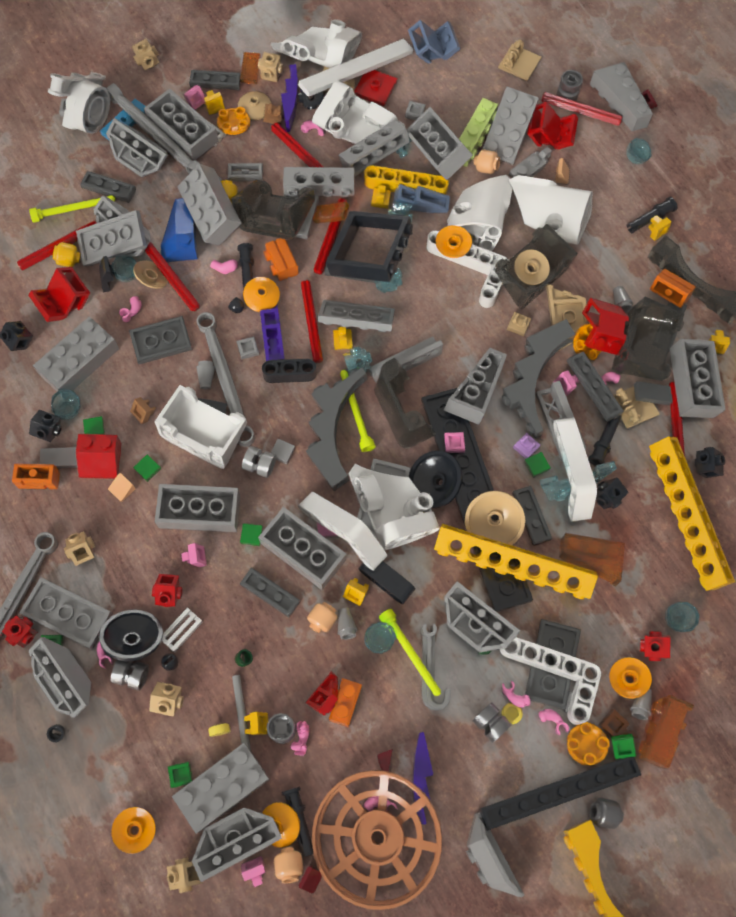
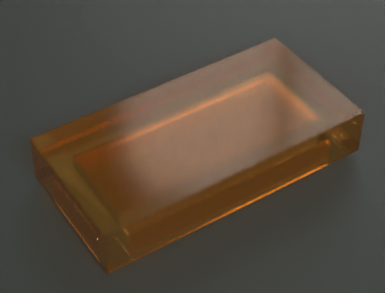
(250, 69)
(331, 212)

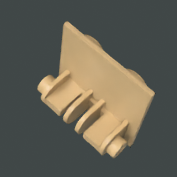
(519, 61)
(634, 411)

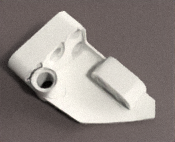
(322, 45)
(354, 115)
(560, 207)
(483, 210)
(393, 507)

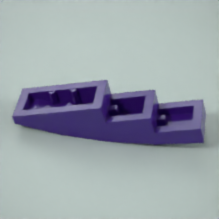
(290, 99)
(272, 334)
(421, 769)

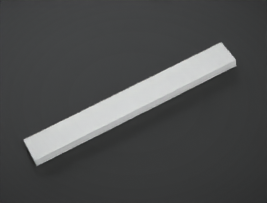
(355, 67)

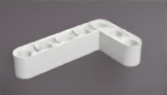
(475, 262)
(578, 469)
(346, 527)
(558, 668)

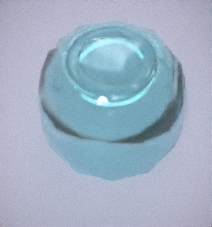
(638, 151)
(122, 268)
(65, 404)
(682, 616)
(379, 637)

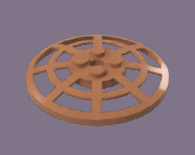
(370, 851)

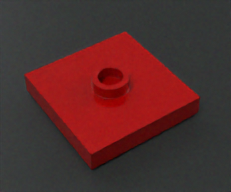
(375, 87)

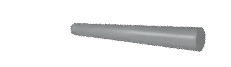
(240, 709)

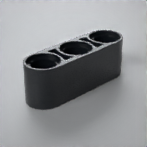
(281, 366)
(389, 581)

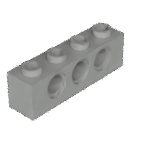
(375, 147)
(321, 179)

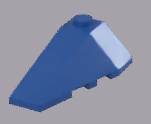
(180, 235)

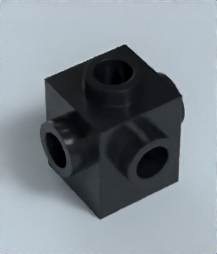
(310, 103)
(15, 335)
(45, 426)
(710, 462)
(610, 493)

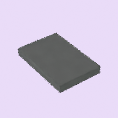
(160, 340)

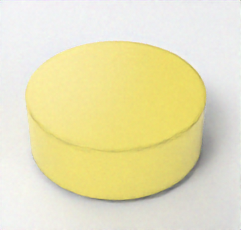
(512, 713)
(219, 730)

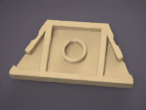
(566, 306)

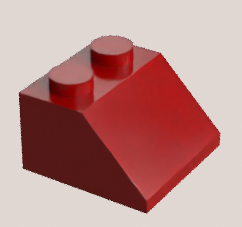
(98, 456)

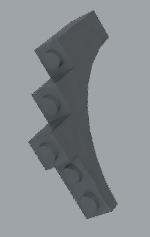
(541, 348)
(324, 425)

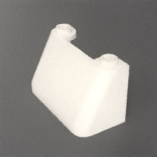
(200, 427)

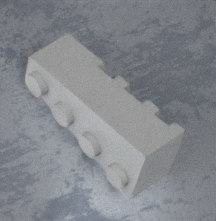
(623, 94)
(476, 390)

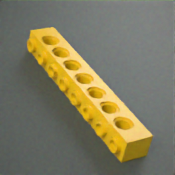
(699, 518)
(580, 590)

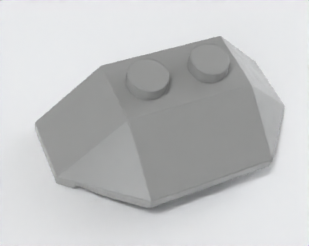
(135, 149)
(108, 209)
(477, 621)
(60, 677)
(233, 841)
(490, 859)

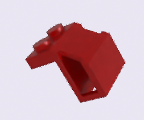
(551, 129)
(61, 296)
(607, 328)

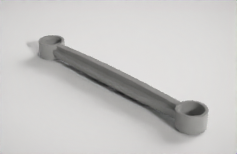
(151, 128)
(223, 371)
(25, 579)

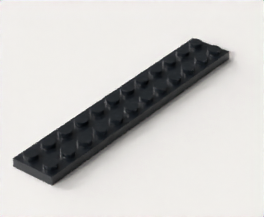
(503, 590)

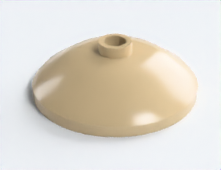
(510, 512)

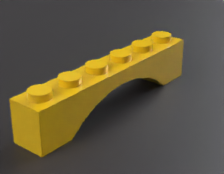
(586, 846)

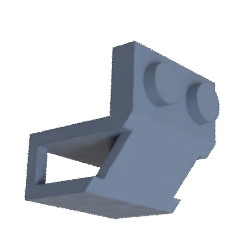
(436, 43)

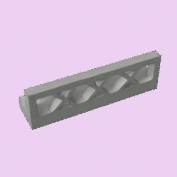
(412, 356)
(562, 407)

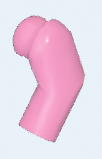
(226, 267)

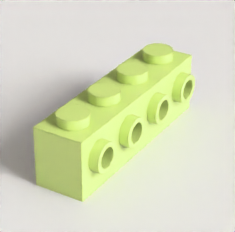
(478, 127)

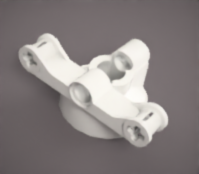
(86, 100)

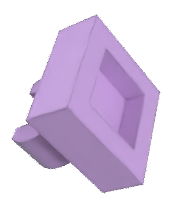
(526, 446)

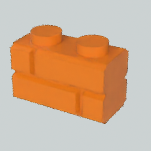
(281, 258)
(672, 288)
(35, 476)
(346, 703)

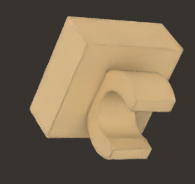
(519, 324)

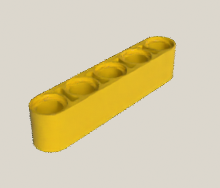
(392, 178)

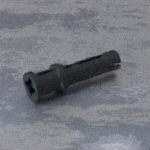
(660, 210)
(246, 262)
(603, 446)
(294, 800)

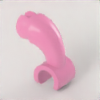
(308, 125)
(135, 308)
(611, 376)
(102, 656)
(517, 700)
(551, 715)
(303, 732)
(372, 802)

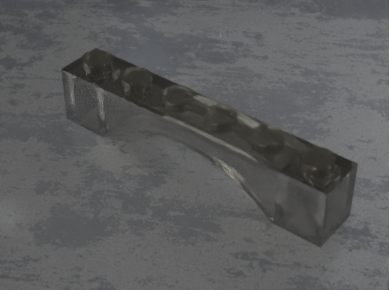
(668, 256)

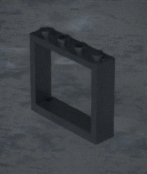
(354, 220)

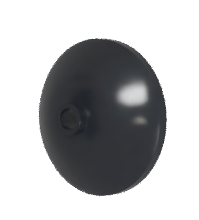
(432, 468)
(130, 627)

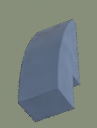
(422, 199)

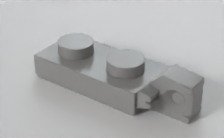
(532, 164)

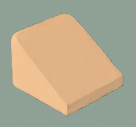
(562, 172)
(121, 487)

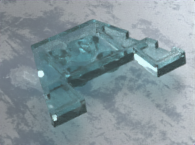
(561, 489)

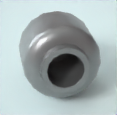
(606, 813)

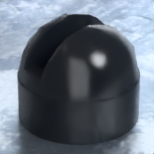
(236, 305)
(172, 664)
(55, 737)

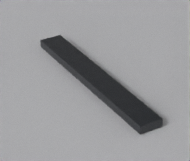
(559, 792)

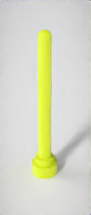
(38, 214)
(366, 442)
(390, 618)

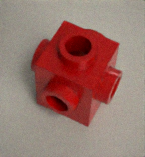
(167, 590)
(19, 631)
(662, 651)

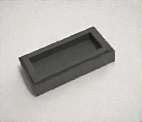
(652, 393)

